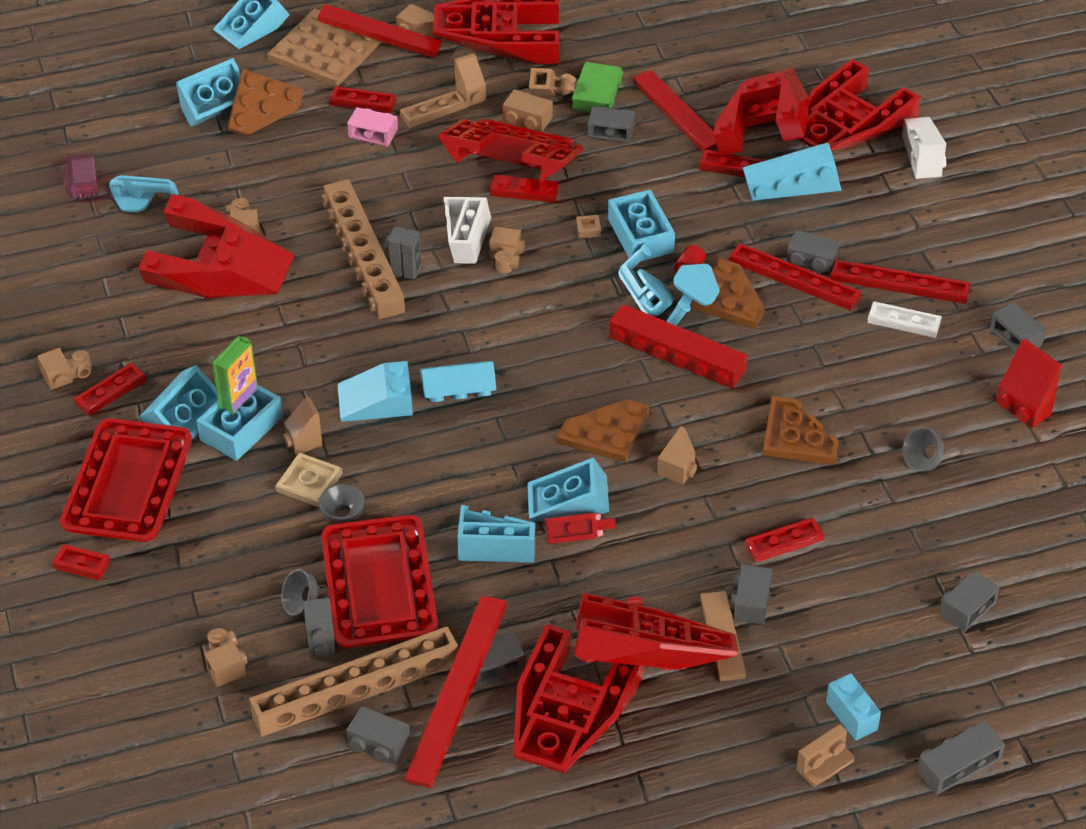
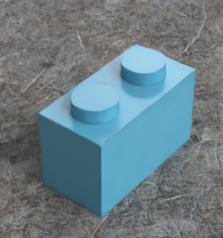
(853, 707)

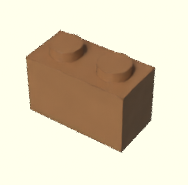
(527, 110)

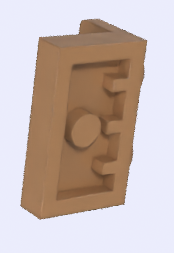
(824, 756)

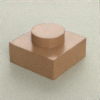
(588, 226)

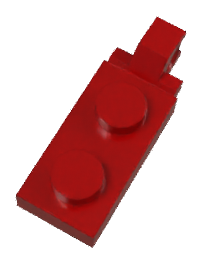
(577, 527)

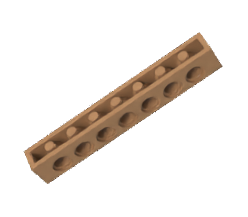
(363, 249)
(353, 681)

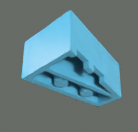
(494, 538)

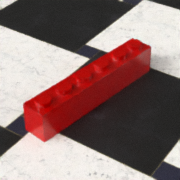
(678, 346)

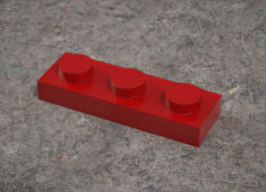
(524, 188)

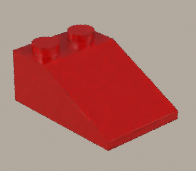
(1029, 384)

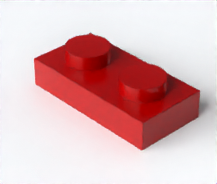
(81, 562)

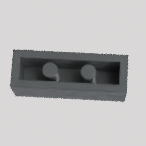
(960, 757)

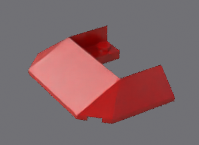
(510, 144)

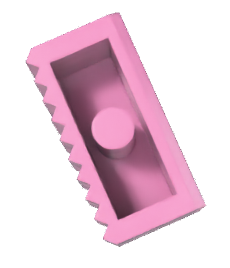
(372, 126)

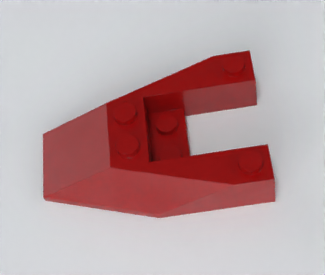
(492, 27)
(763, 100)
(846, 120)
(231, 261)
(646, 636)
(562, 714)

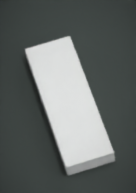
(904, 319)

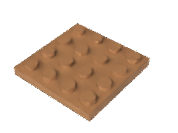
(322, 50)

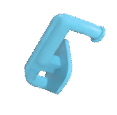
(138, 191)
(697, 284)
(653, 288)

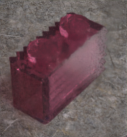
(81, 176)

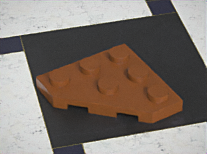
(261, 102)
(736, 297)
(606, 430)
(797, 435)

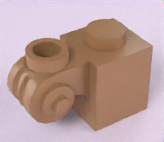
(547, 84)
(240, 210)
(505, 249)
(60, 371)
(224, 659)

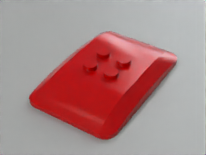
(127, 480)
(378, 581)

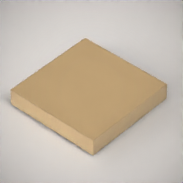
(308, 479)

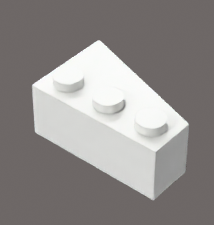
(924, 147)
(466, 226)

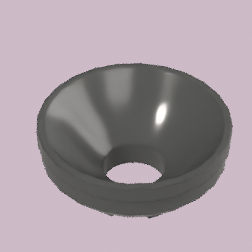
(916, 447)
(341, 497)
(296, 590)

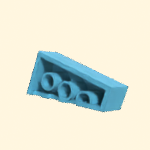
(794, 174)

